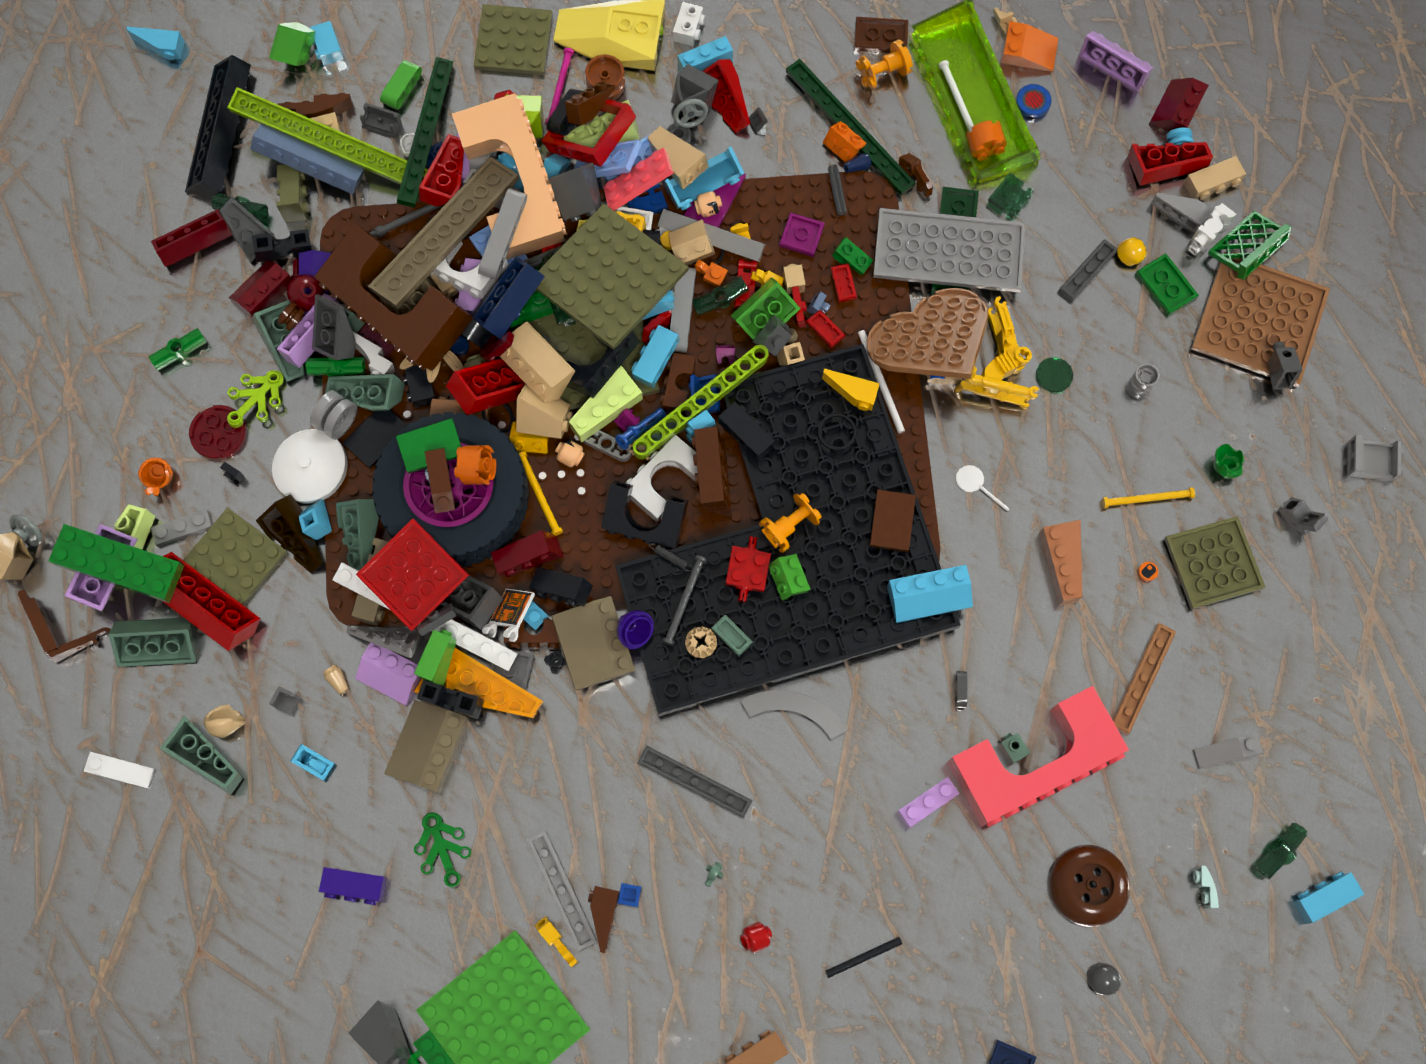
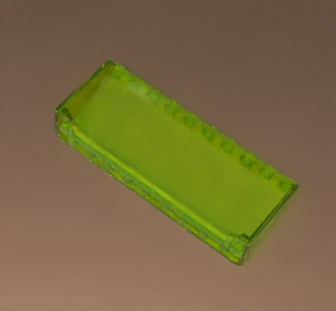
(961, 40)

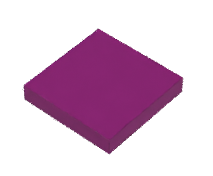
(801, 234)

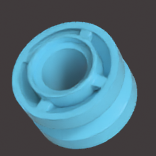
(1179, 136)

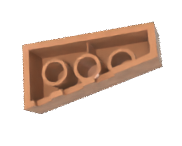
(1064, 560)

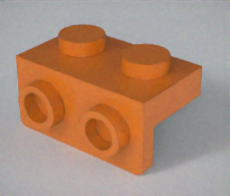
(843, 141)

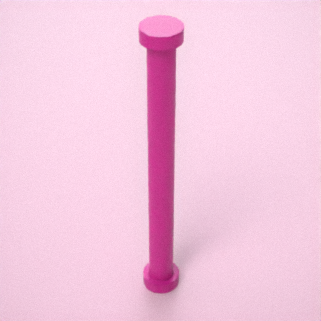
(568, 53)

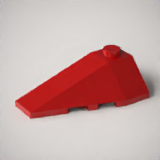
(729, 95)
(444, 174)

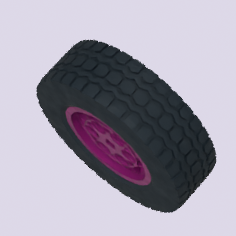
(482, 519)

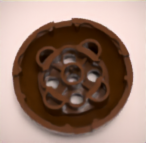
(1067, 893)

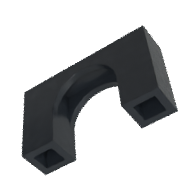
(592, 378)
(618, 518)

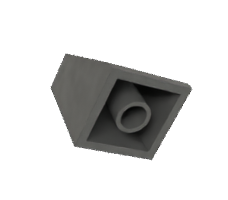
(577, 192)
(382, 1035)

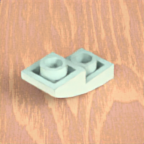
(1204, 880)

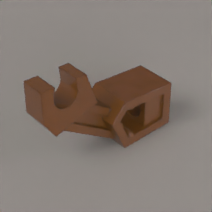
(913, 166)

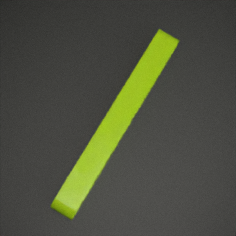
(704, 393)

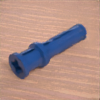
(635, 432)

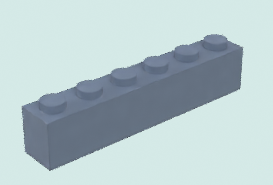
(307, 158)

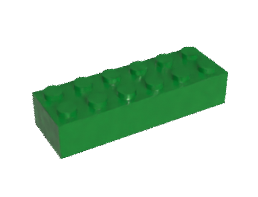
(116, 563)

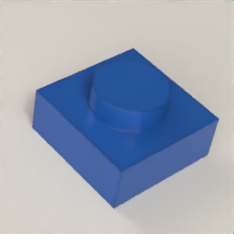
(629, 895)

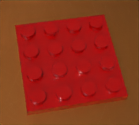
(412, 574)

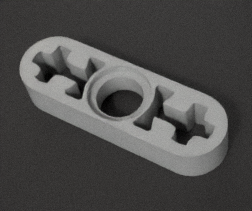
(609, 451)

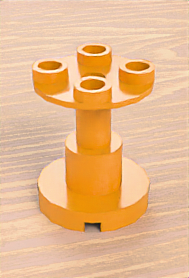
(897, 59)
(784, 526)

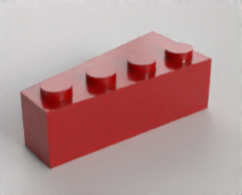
(1168, 161)

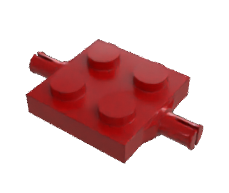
(747, 569)

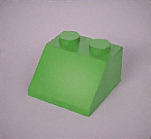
(292, 44)

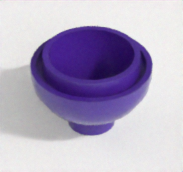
(635, 629)

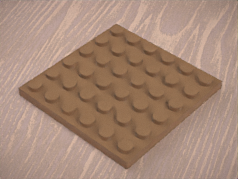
(1254, 313)

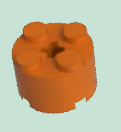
(986, 140)
(475, 465)

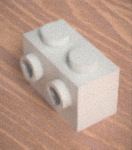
(688, 24)

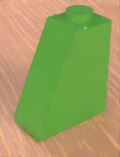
(436, 657)

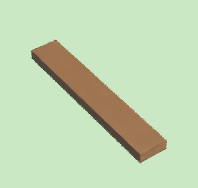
(1143, 678)

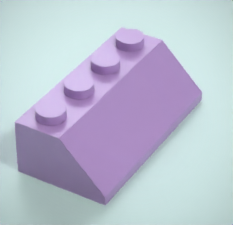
(1115, 60)
(90, 590)

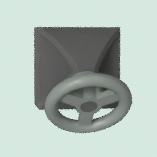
(693, 95)

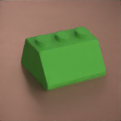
(762, 305)

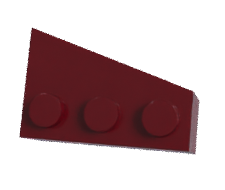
(527, 553)

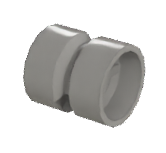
(1144, 379)

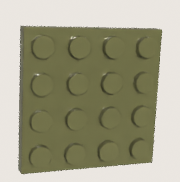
(513, 39)
(235, 556)
(1214, 562)

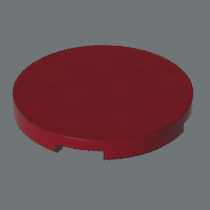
(213, 435)

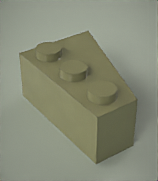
(292, 194)

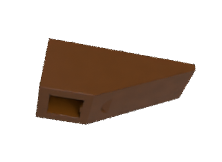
(586, 105)

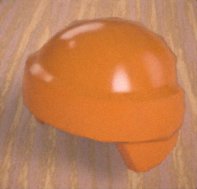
(155, 474)

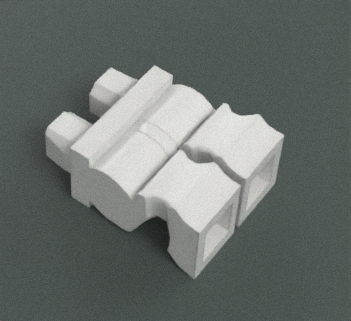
(1217, 222)

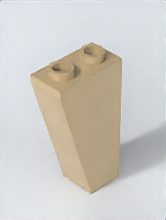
(685, 159)

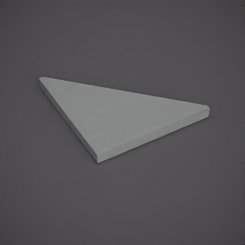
(392, 638)

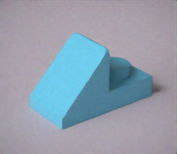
(535, 616)
(312, 762)

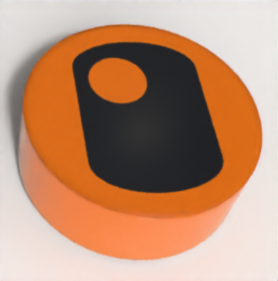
(1147, 571)

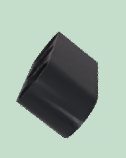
(558, 121)

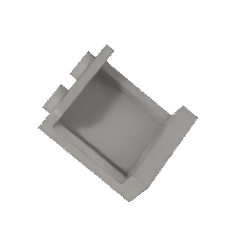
(1375, 459)

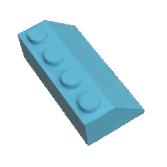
(930, 593)

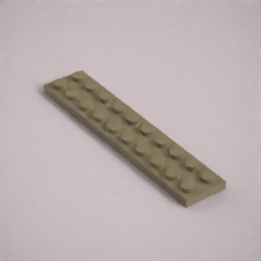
(443, 232)

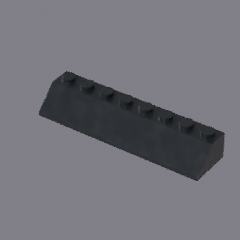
(217, 129)

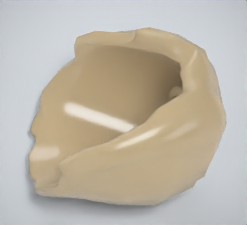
(223, 721)

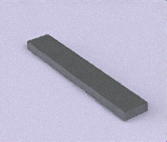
(694, 782)

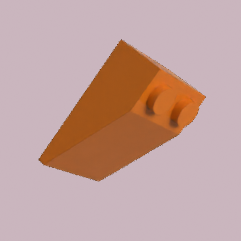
(1029, 47)

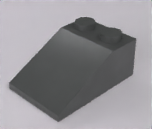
(332, 330)
(474, 602)

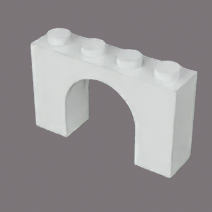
(469, 281)
(675, 454)

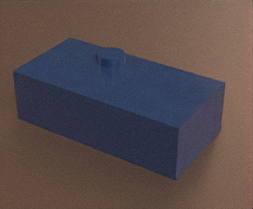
(508, 297)

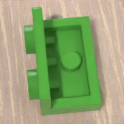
(788, 576)

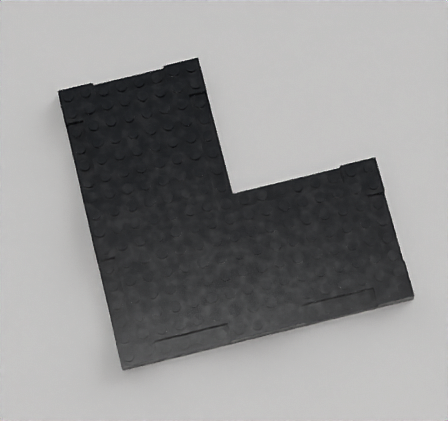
(848, 580)

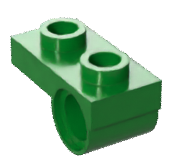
(850, 254)

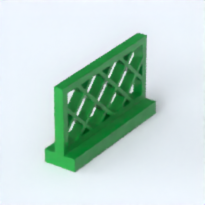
(1260, 252)

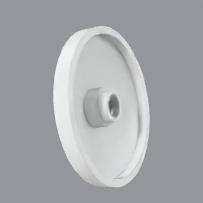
(309, 466)

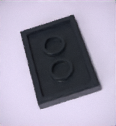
(373, 435)

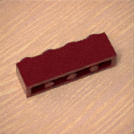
(191, 238)

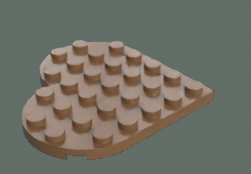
(935, 338)

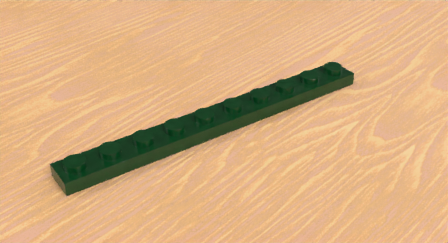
(837, 112)
(425, 132)

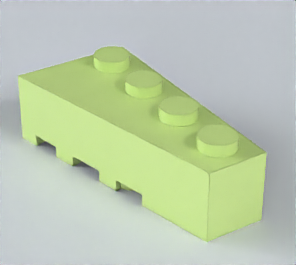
(613, 398)
(135, 523)

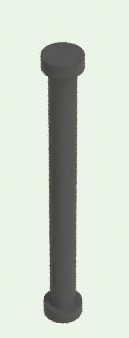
(684, 600)

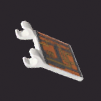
(509, 613)

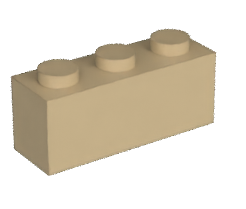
(1215, 178)

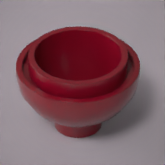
(296, 293)

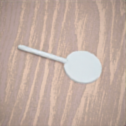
(971, 479)

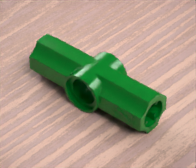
(168, 355)
(334, 368)

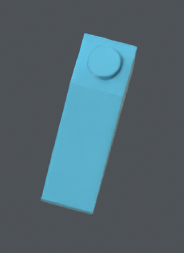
(162, 42)

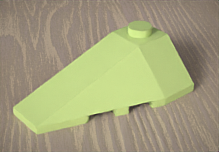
(589, 134)

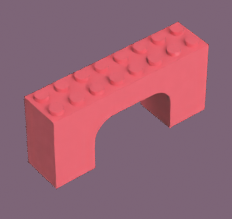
(1089, 745)

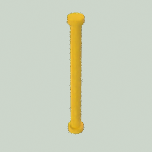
(1148, 497)
(556, 530)

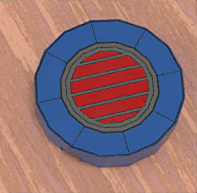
(1033, 100)

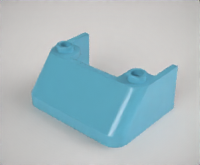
(721, 170)

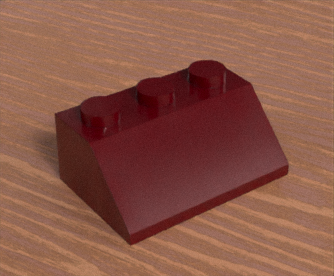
(1179, 103)
(261, 288)

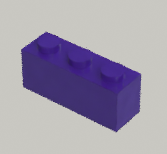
(352, 885)

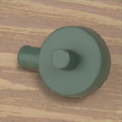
(714, 872)

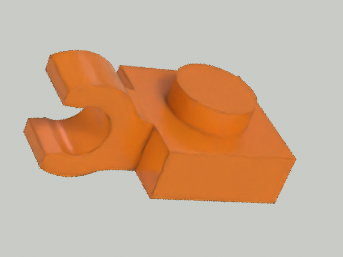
(713, 274)

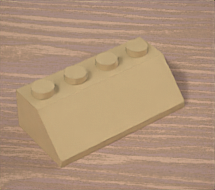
(538, 363)

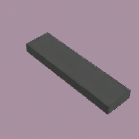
(1088, 270)

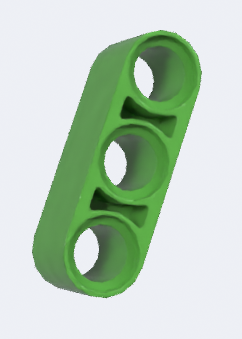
(400, 84)

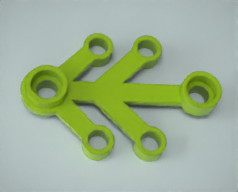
(256, 395)

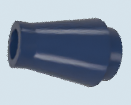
(858, 163)

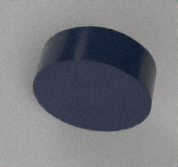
(461, 346)

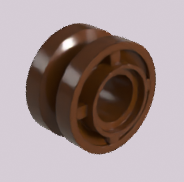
(291, 316)

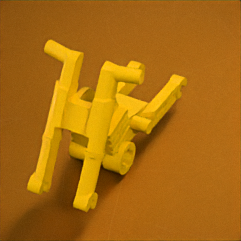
(1006, 362)

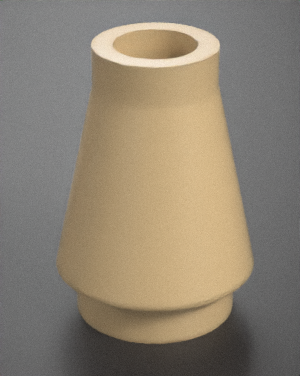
(336, 679)

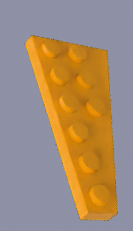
(498, 692)

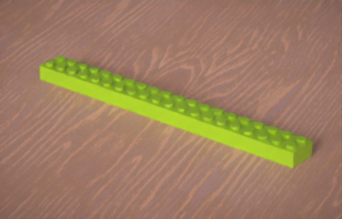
(318, 135)

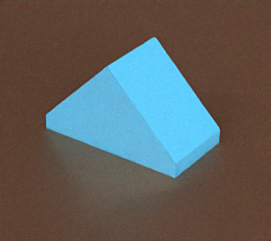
(555, 165)

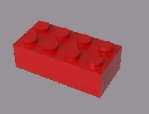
(485, 386)

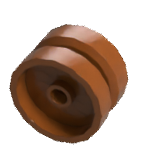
(606, 69)

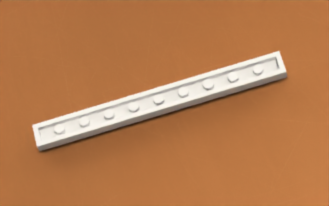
(464, 635)

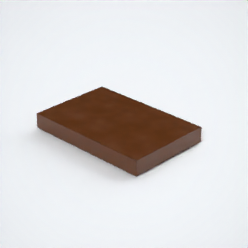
(879, 33)
(892, 520)

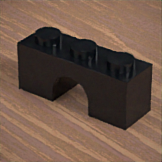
(271, 249)
(451, 700)

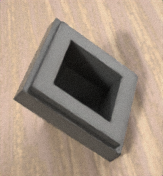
(757, 120)

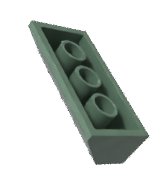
(153, 642)

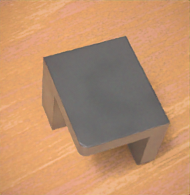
(285, 701)

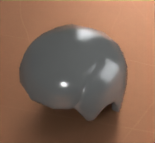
(1104, 979)

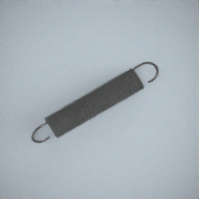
(671, 557)

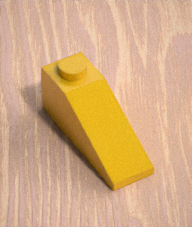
(854, 389)

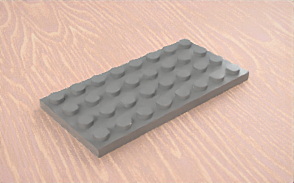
(949, 250)

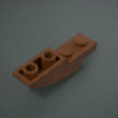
(322, 105)

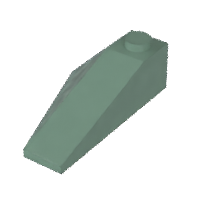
(273, 335)
(369, 391)

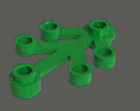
(440, 846)

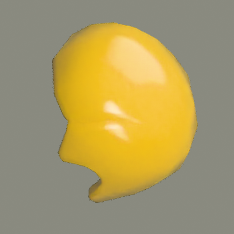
(1131, 251)

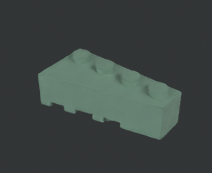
(197, 754)

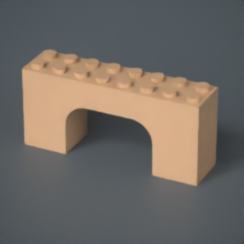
(506, 128)

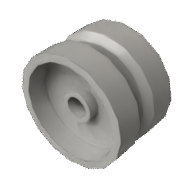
(333, 415)

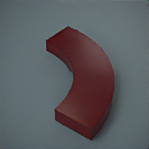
(496, 348)

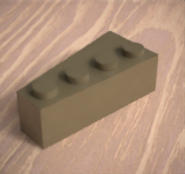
(364, 608)

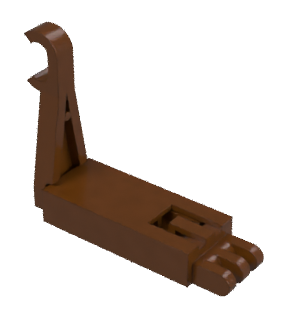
(46, 635)

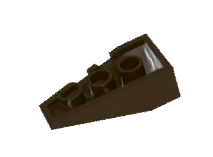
(283, 524)

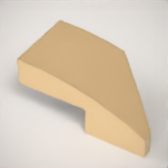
(1003, 19)

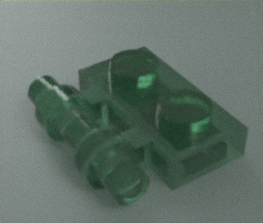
(1006, 192)

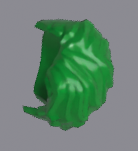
(1228, 461)

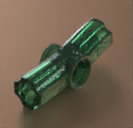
(258, 210)
(710, 301)
(1282, 851)

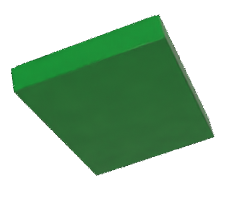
(1167, 284)
(428, 438)

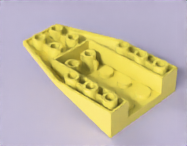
(614, 28)

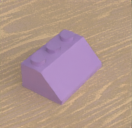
(388, 673)

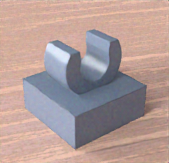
(817, 303)

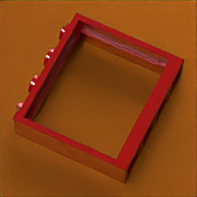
(606, 143)

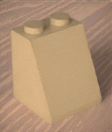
(541, 417)

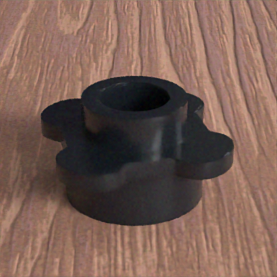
(550, 660)

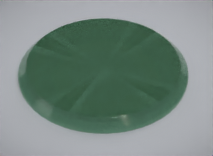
(1054, 374)

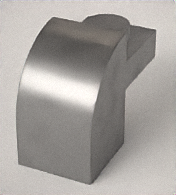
(1300, 517)

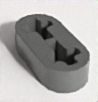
(961, 689)

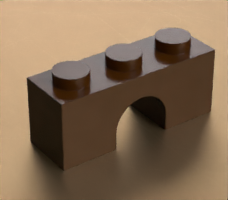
(680, 369)
(546, 638)

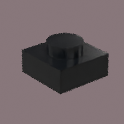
(231, 473)

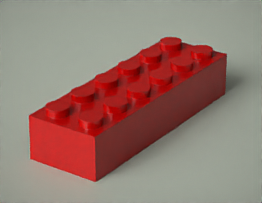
(211, 608)

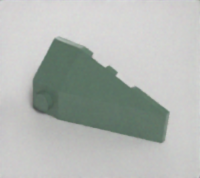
(359, 525)

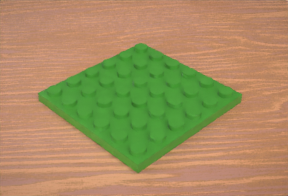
(503, 1011)

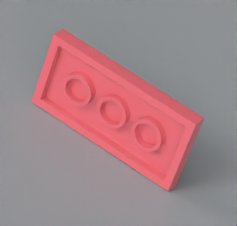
(638, 180)

